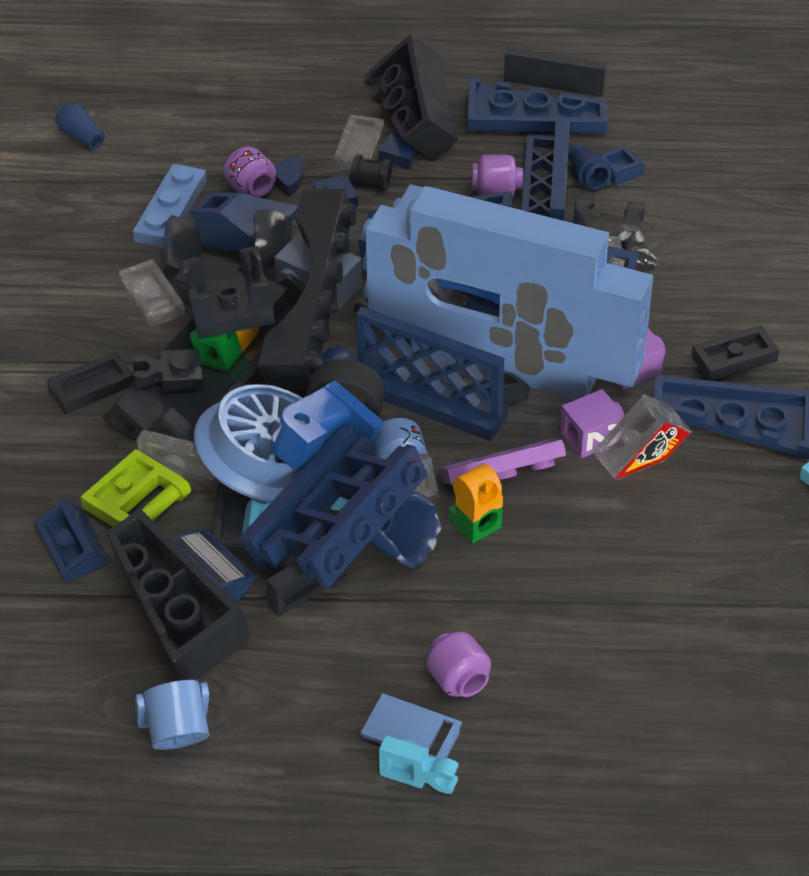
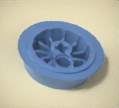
(246, 419)

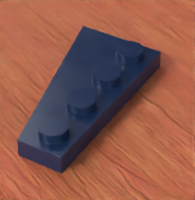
(534, 111)
(746, 412)

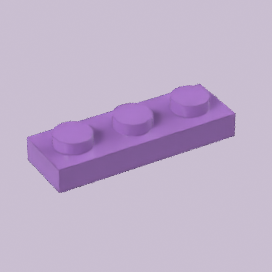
(504, 463)

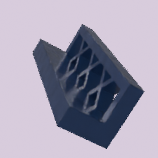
(557, 171)

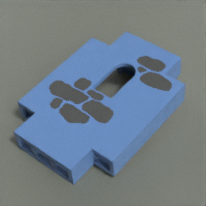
(560, 302)

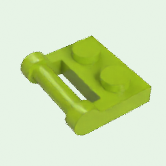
(129, 484)

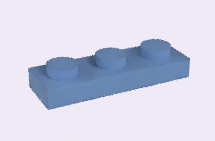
(174, 197)

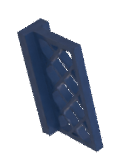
(422, 389)

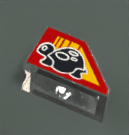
(642, 438)

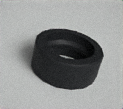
(351, 376)

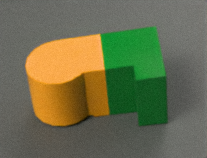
(227, 346)
(477, 497)

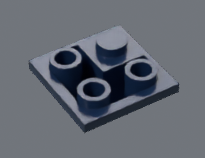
(227, 219)

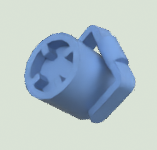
(174, 713)

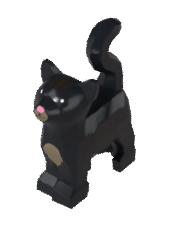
(627, 229)

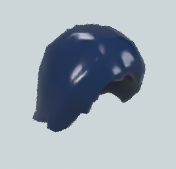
(409, 532)

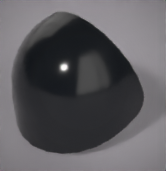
(271, 235)

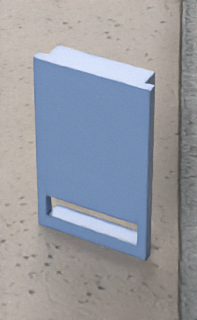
(410, 722)

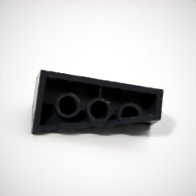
(415, 96)

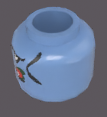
(399, 433)

